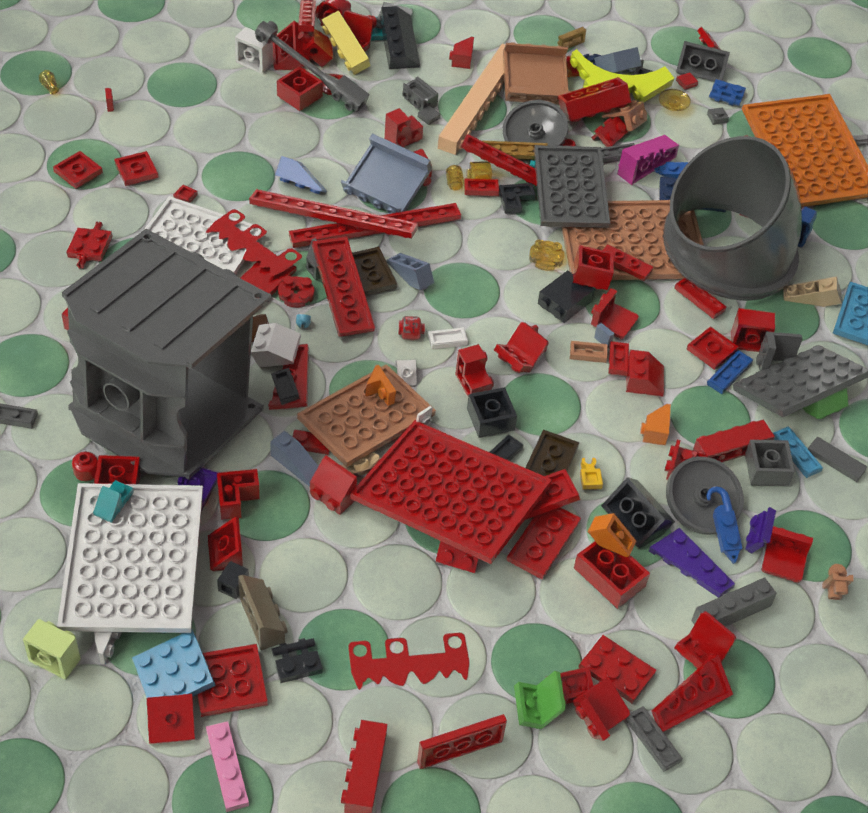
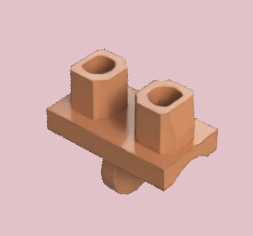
(837, 582)

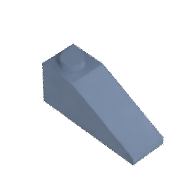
(412, 270)
(293, 457)

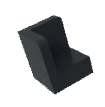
(228, 580)

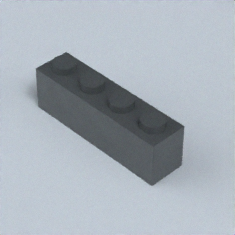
(739, 603)

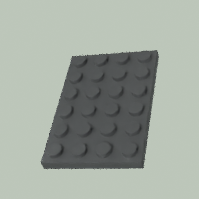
(571, 186)
(801, 380)

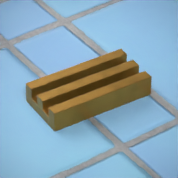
(572, 38)

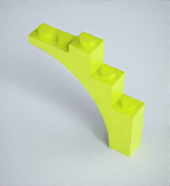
(641, 86)

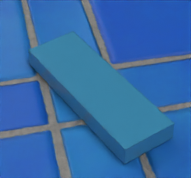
(800, 454)

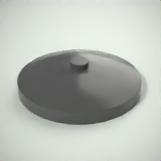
(536, 123)
(688, 492)

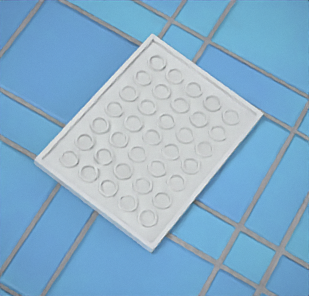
(138, 567)

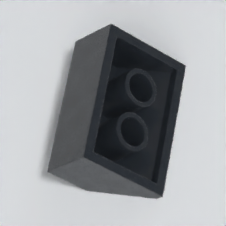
(638, 512)

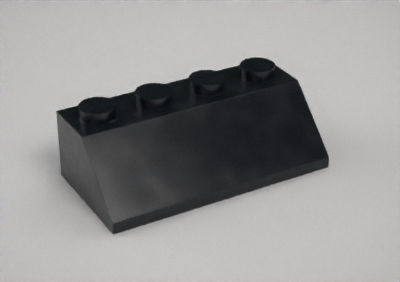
(398, 38)

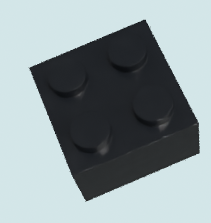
(491, 412)

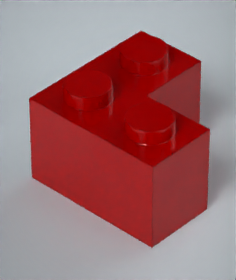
(402, 129)
(472, 370)
(236, 487)

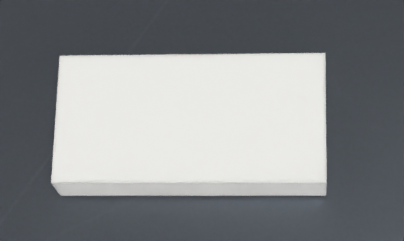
(447, 338)

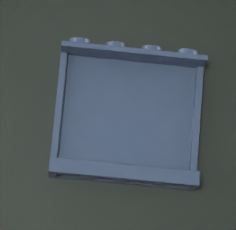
(387, 175)

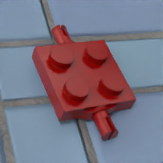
(89, 244)

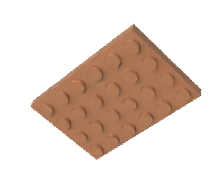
(360, 424)

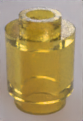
(454, 177)

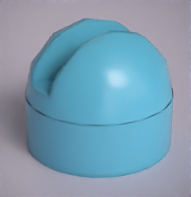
(303, 319)

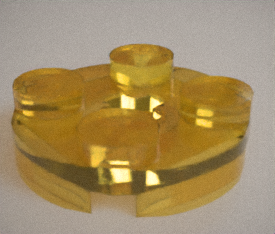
(538, 252)

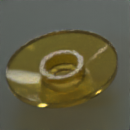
(674, 100)

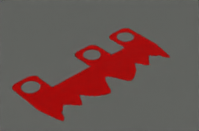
(254, 250)
(398, 665)

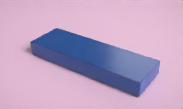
(729, 372)

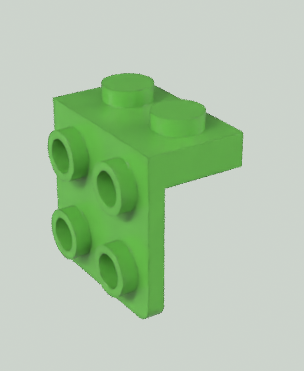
(540, 703)

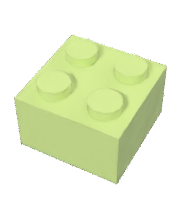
(52, 648)

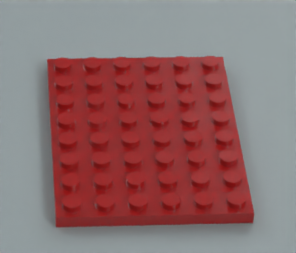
(452, 491)

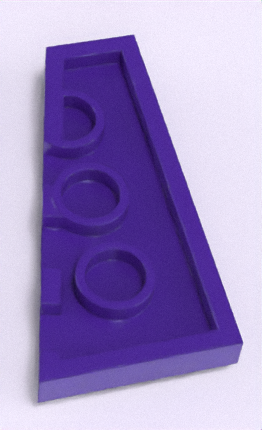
(693, 562)

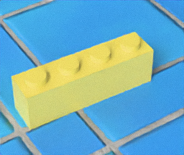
(346, 43)

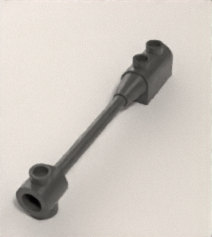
(341, 89)

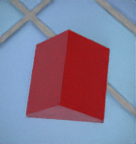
(225, 545)

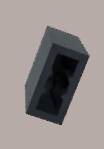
(564, 297)

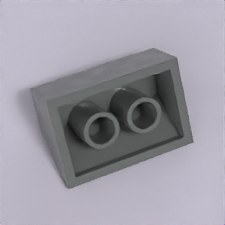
(702, 61)

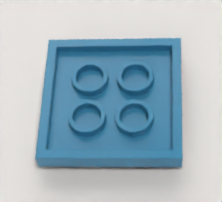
(174, 668)

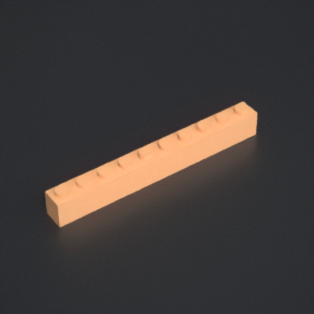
(473, 105)

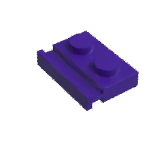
(760, 530)

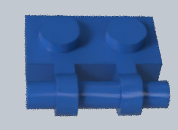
(727, 92)

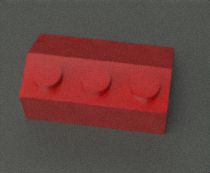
(281, 58)

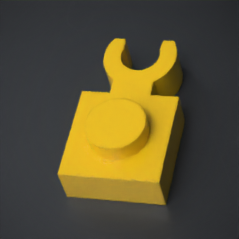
(589, 476)

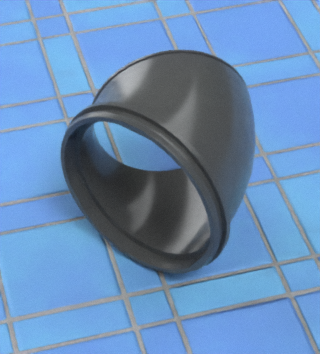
(751, 180)

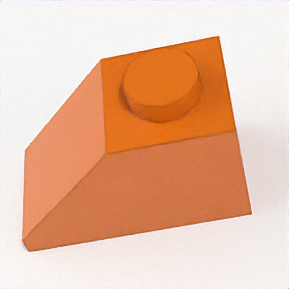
(656, 426)
(612, 534)

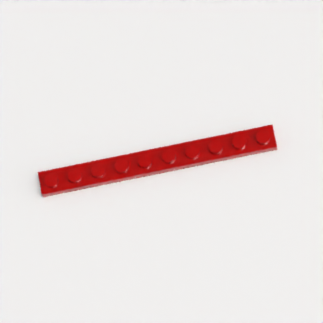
(333, 213)
(422, 216)

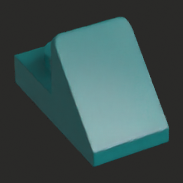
(112, 500)

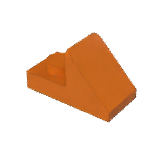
(380, 384)

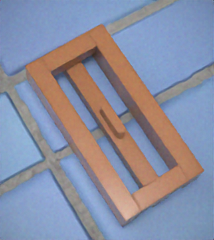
(587, 354)

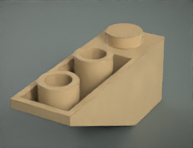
(818, 292)

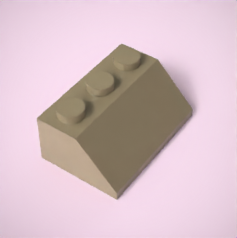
(261, 612)

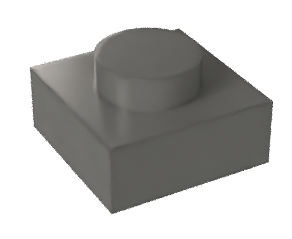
(717, 115)

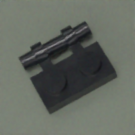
(297, 666)

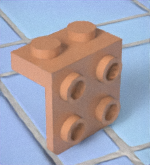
(633, 114)

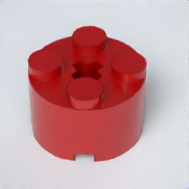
(329, 7)

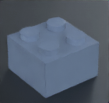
(620, 61)

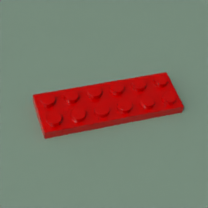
(343, 286)

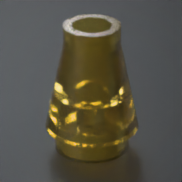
(48, 80)

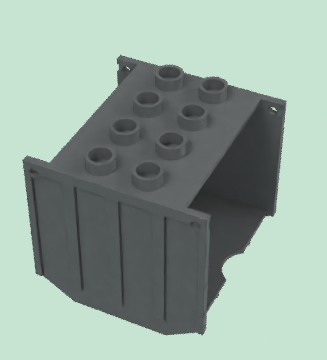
(162, 355)

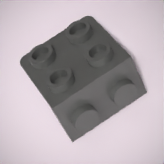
(777, 348)

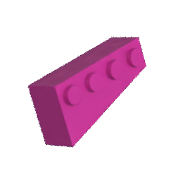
(643, 157)

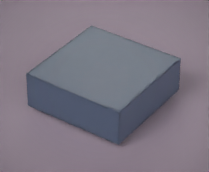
(603, 334)

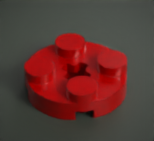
(302, 285)

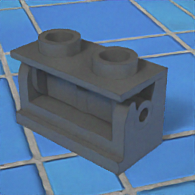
(420, 94)

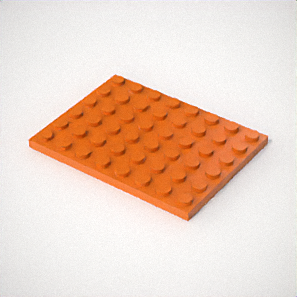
(815, 146)

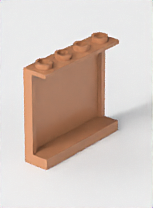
(534, 72)

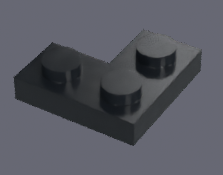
(513, 194)

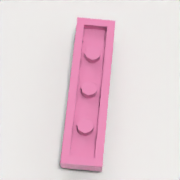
(227, 766)

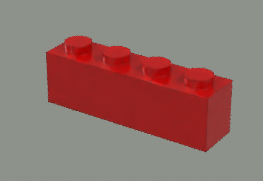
(732, 442)
(366, 767)

